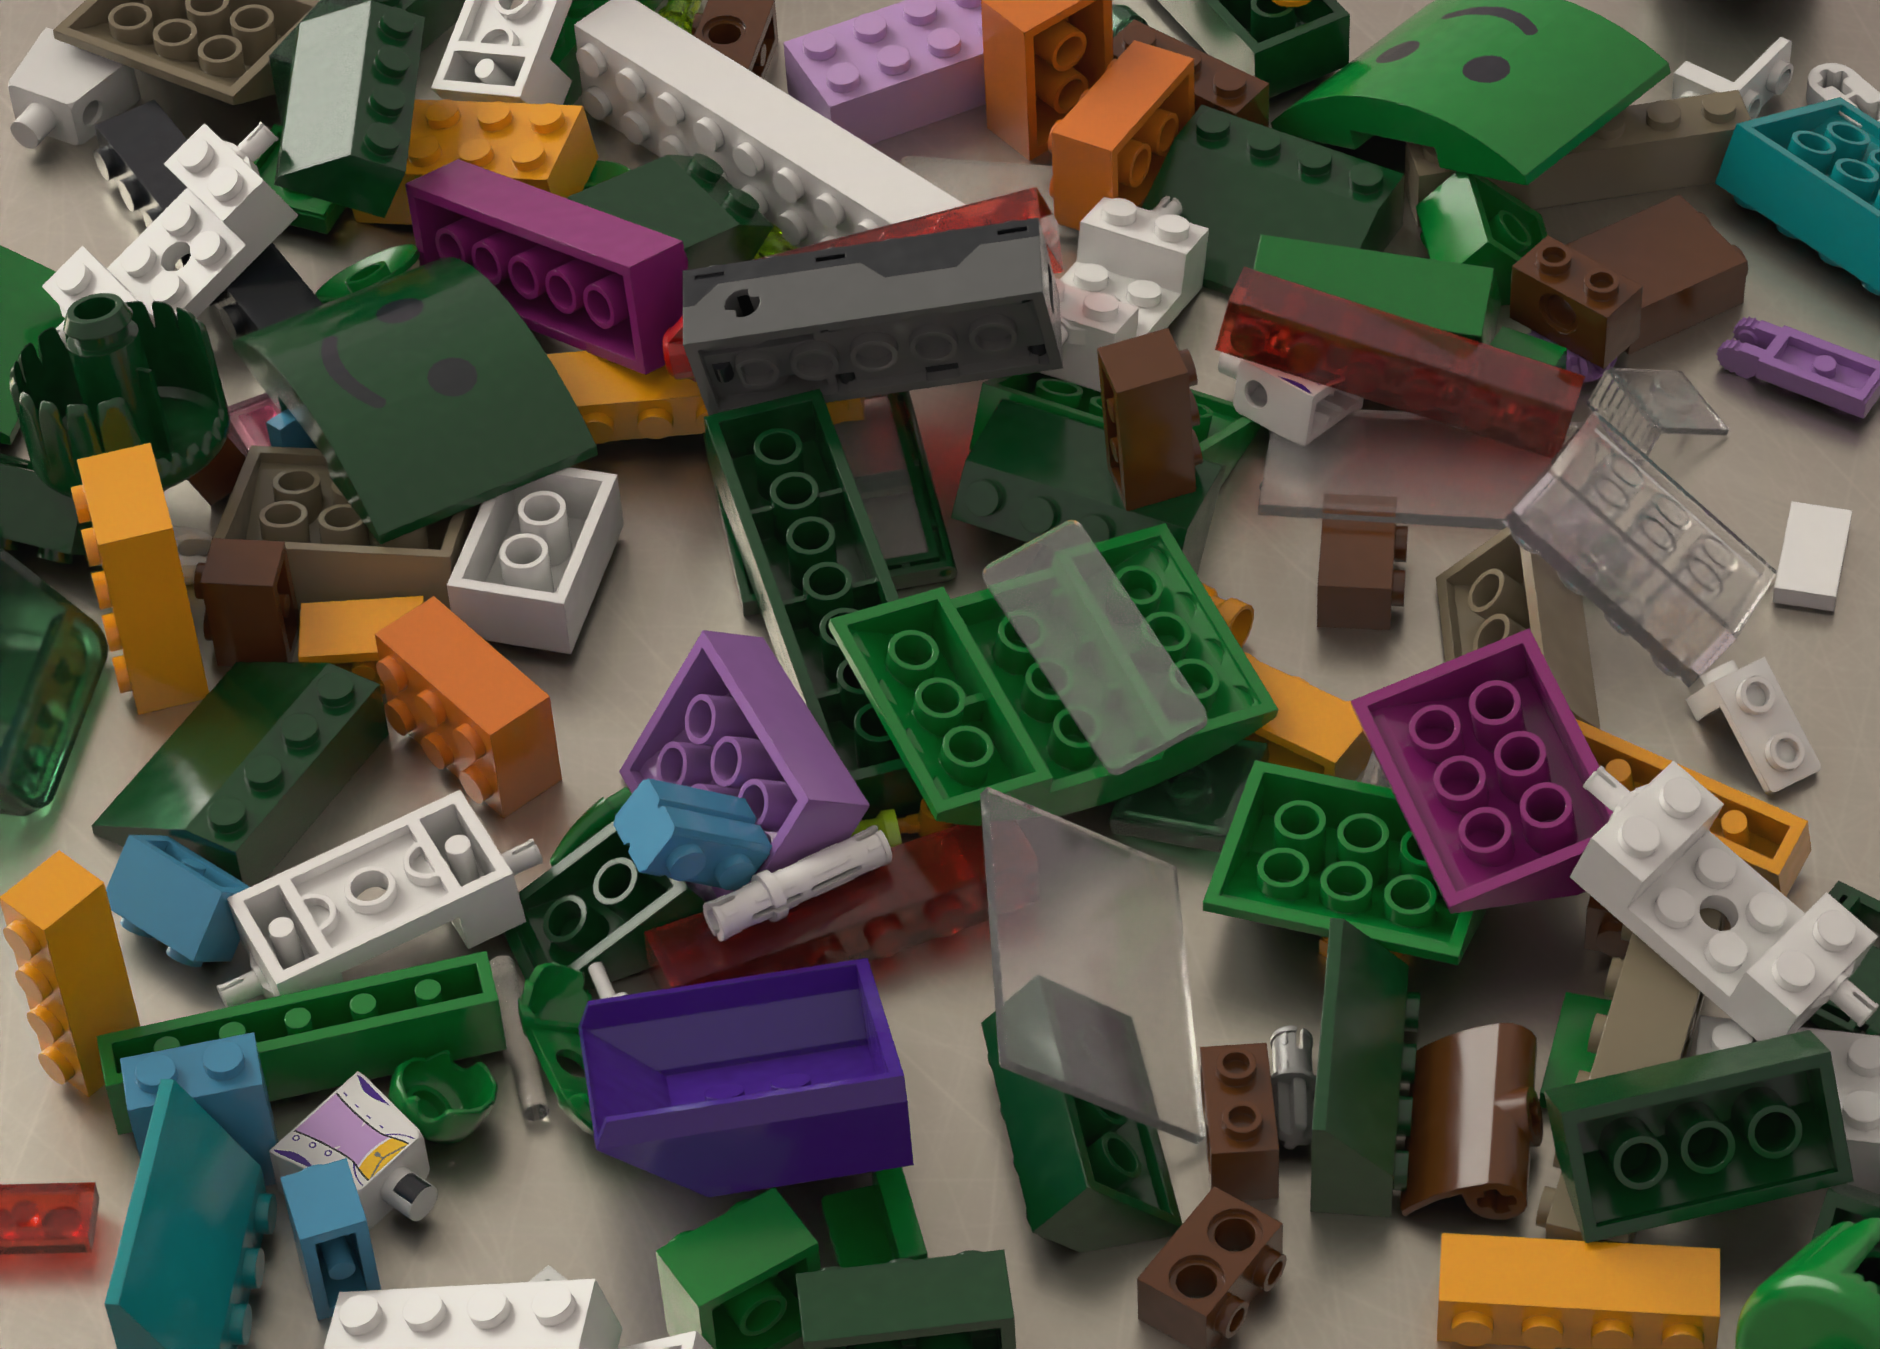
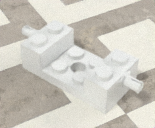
(504, 53)
(219, 218)
(1127, 280)
(1663, 866)
(436, 870)

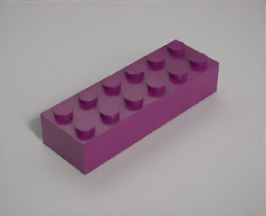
(555, 260)

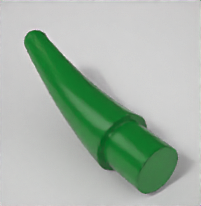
(590, 823)

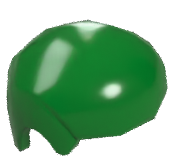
(443, 1097)

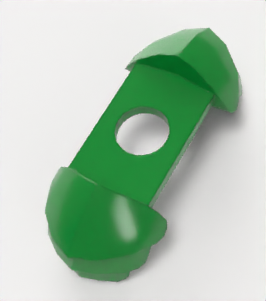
(550, 1019)

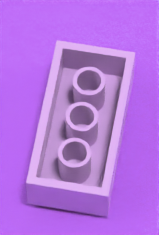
(891, 67)

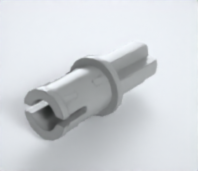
(1293, 1085)

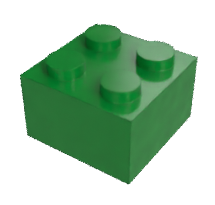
(739, 1275)

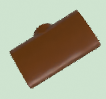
(1474, 1121)

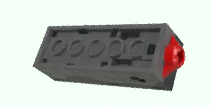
(870, 317)

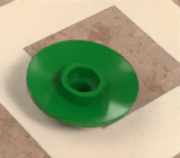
(369, 272)

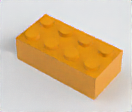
(527, 142)
(139, 579)

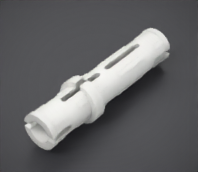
(776, 892)

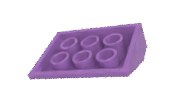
(746, 733)

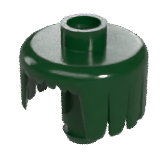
(119, 390)

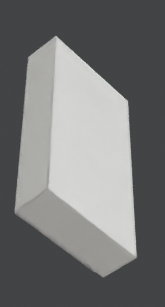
(1812, 556)

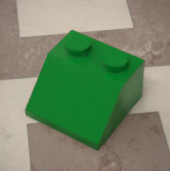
(1479, 226)

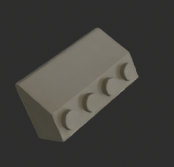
(1509, 590)

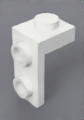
(1757, 85)
(1759, 721)

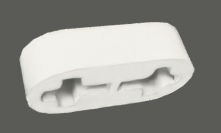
(1829, 78)

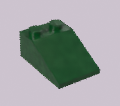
(688, 202)
(597, 910)

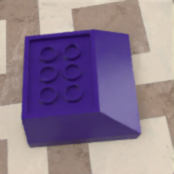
(749, 1080)

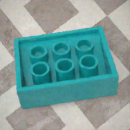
(1813, 181)
(189, 1235)

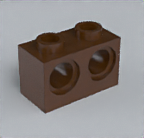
(1240, 1121)
(1203, 1264)

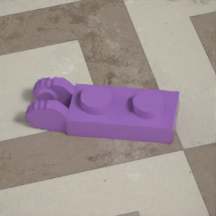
(1802, 365)

